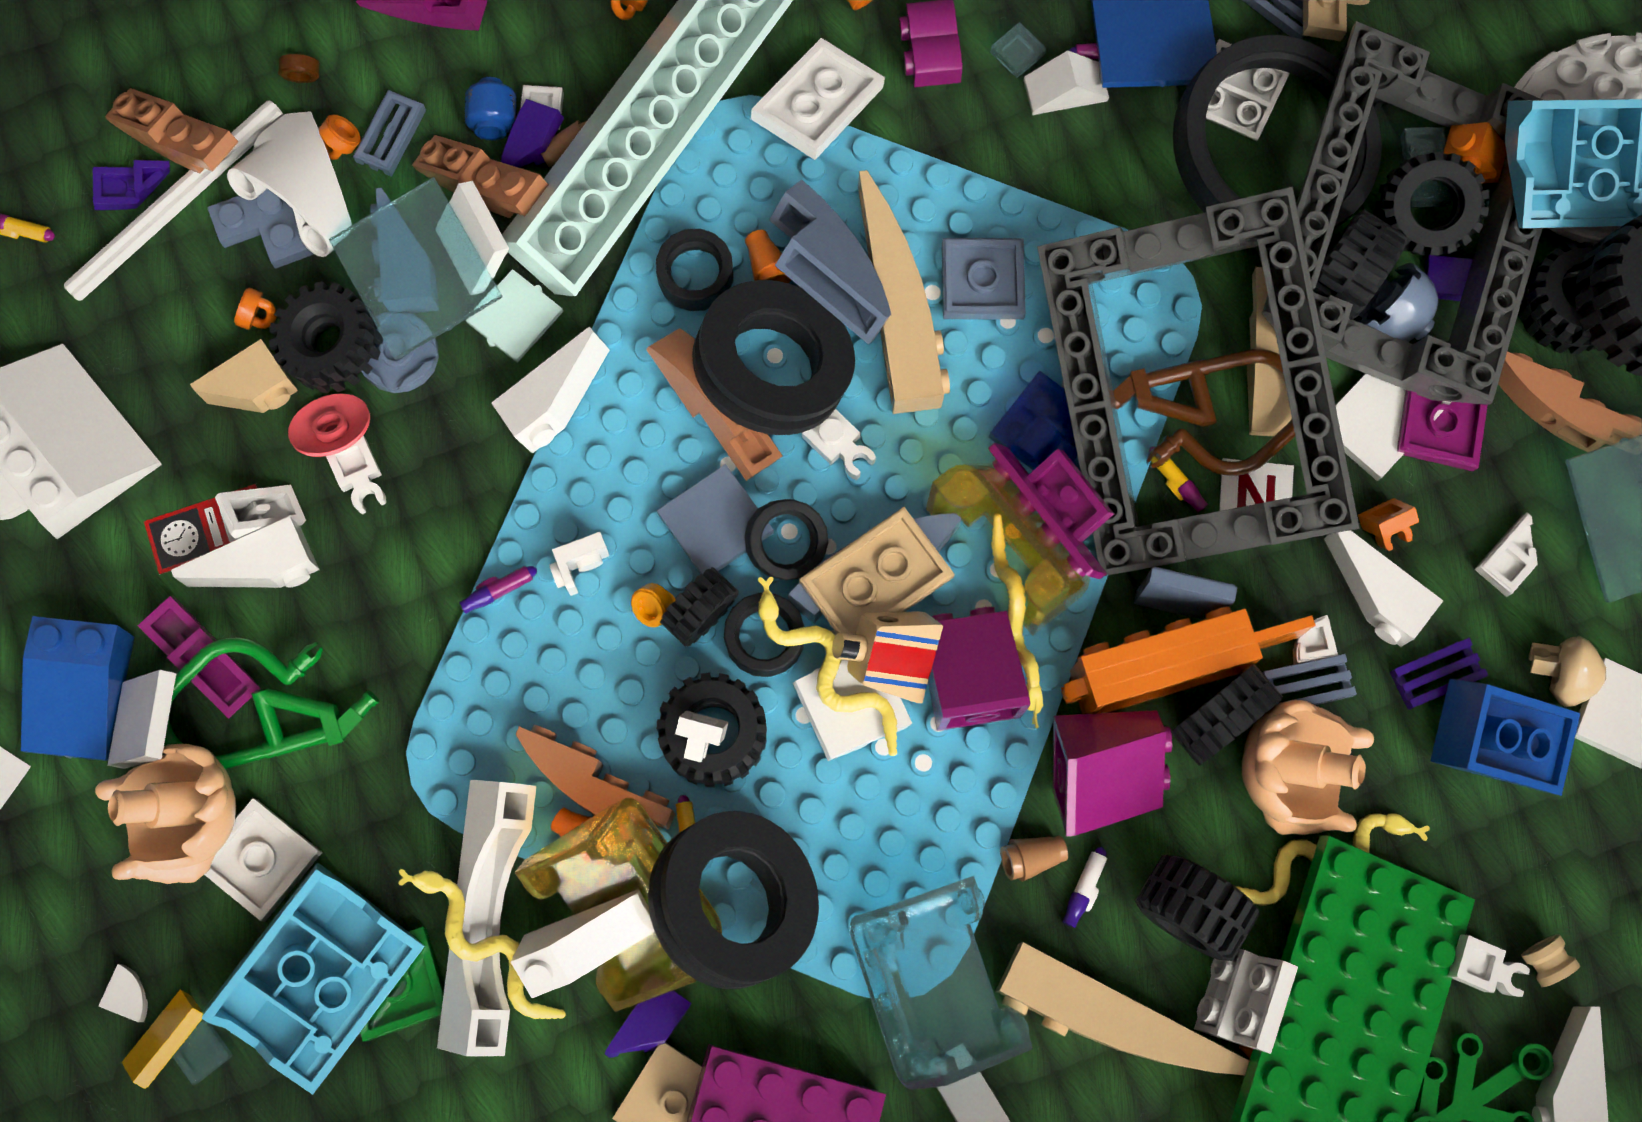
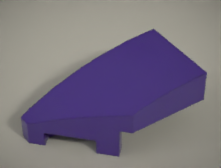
(531, 134)
(127, 186)
(649, 1024)

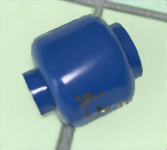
(490, 108)

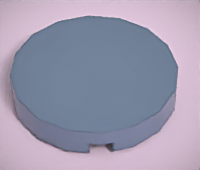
(406, 372)

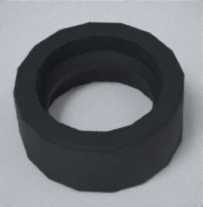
(687, 241)
(818, 539)
(740, 657)

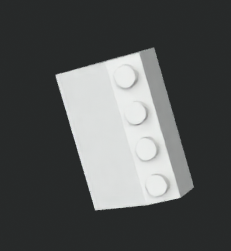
(64, 440)

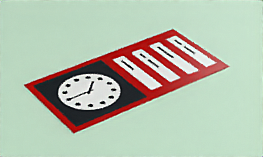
(188, 533)

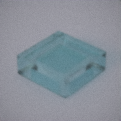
(1018, 50)
(201, 1053)

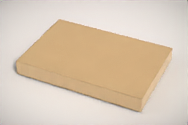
(877, 573)

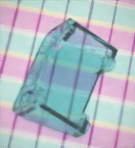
(935, 987)

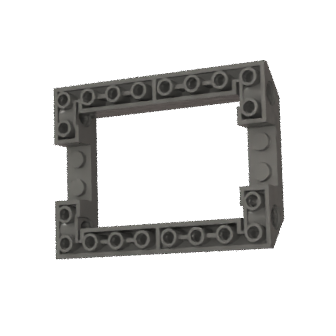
(1069, 275)
(1473, 359)

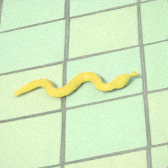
(768, 613)
(1016, 615)
(1391, 823)
(433, 882)

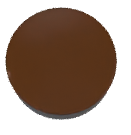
(298, 68)

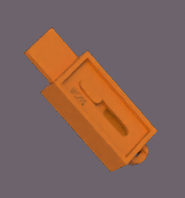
(1172, 660)

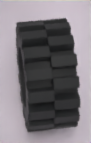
(699, 607)

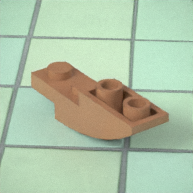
(170, 132)
(501, 186)
(1555, 403)
(746, 448)
(577, 774)

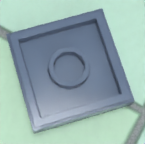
(983, 278)
(711, 520)
(1183, 593)

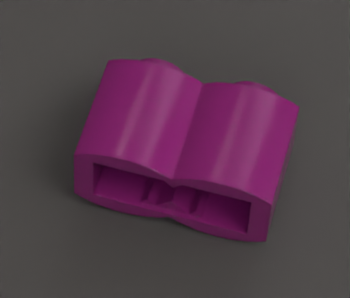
(932, 42)

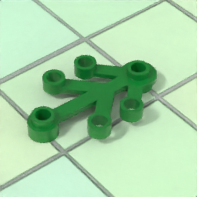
(1467, 1101)

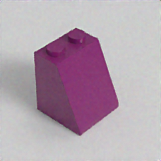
(976, 671)
(1108, 767)

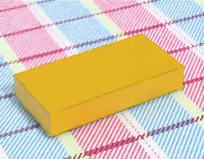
(162, 1039)

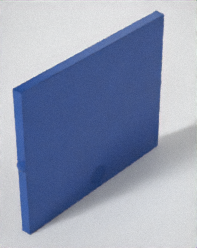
(1152, 41)

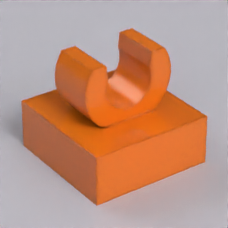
(1389, 519)

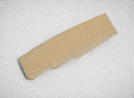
(1266, 385)

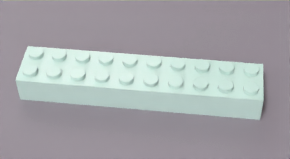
(636, 137)

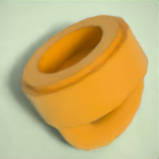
(651, 603)

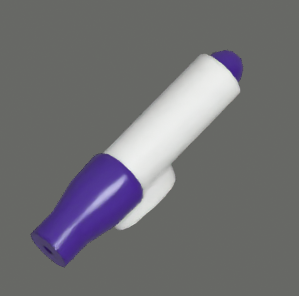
(1085, 891)

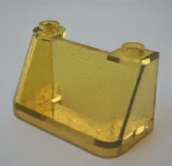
(982, 491)
(602, 862)

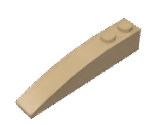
(908, 335)
(1101, 1014)

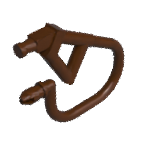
(1139, 385)

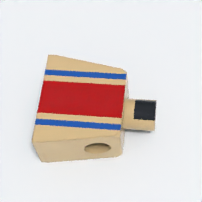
(891, 652)

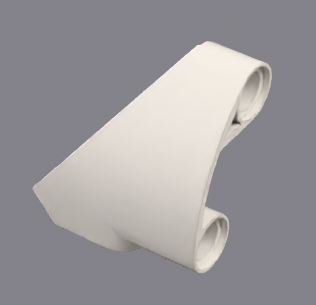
(297, 168)

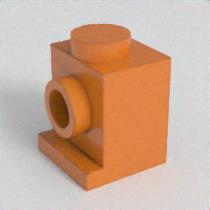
(1480, 146)

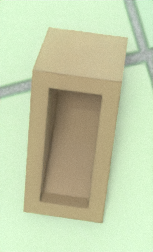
(247, 381)

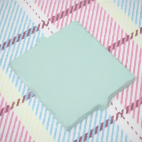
(517, 318)

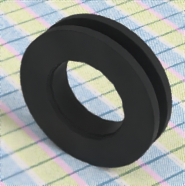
(744, 395)
(683, 925)

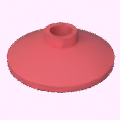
(329, 425)

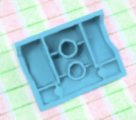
(1575, 161)
(314, 978)

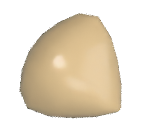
(1574, 669)

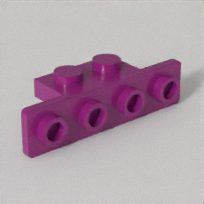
(1062, 500)

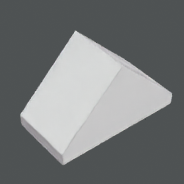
(1065, 84)
(257, 508)

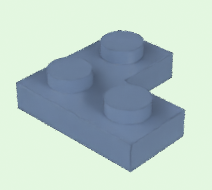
(264, 216)

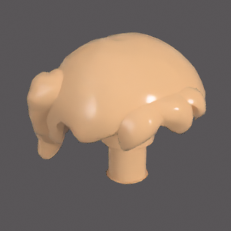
(1297, 766)
(173, 813)

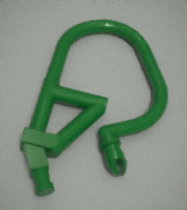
(333, 729)

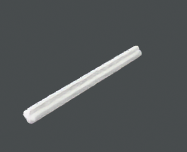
(166, 207)

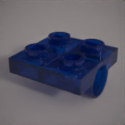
(1037, 423)

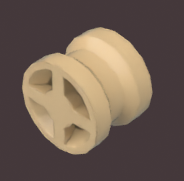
(1550, 960)

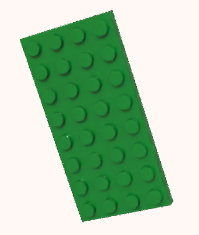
(1364, 996)

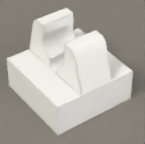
(700, 732)

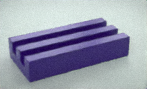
(1469, 659)

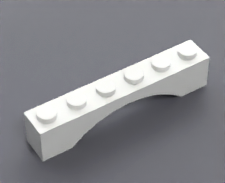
(474, 996)

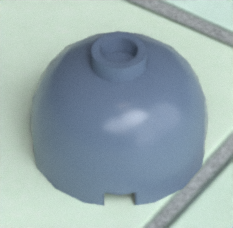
(1404, 305)

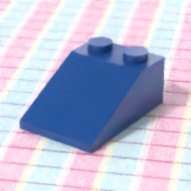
(72, 686)
(1505, 736)

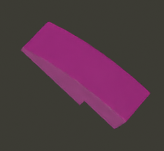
(440, 13)
(181, 638)

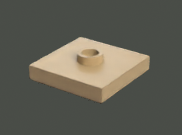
(662, 1089)

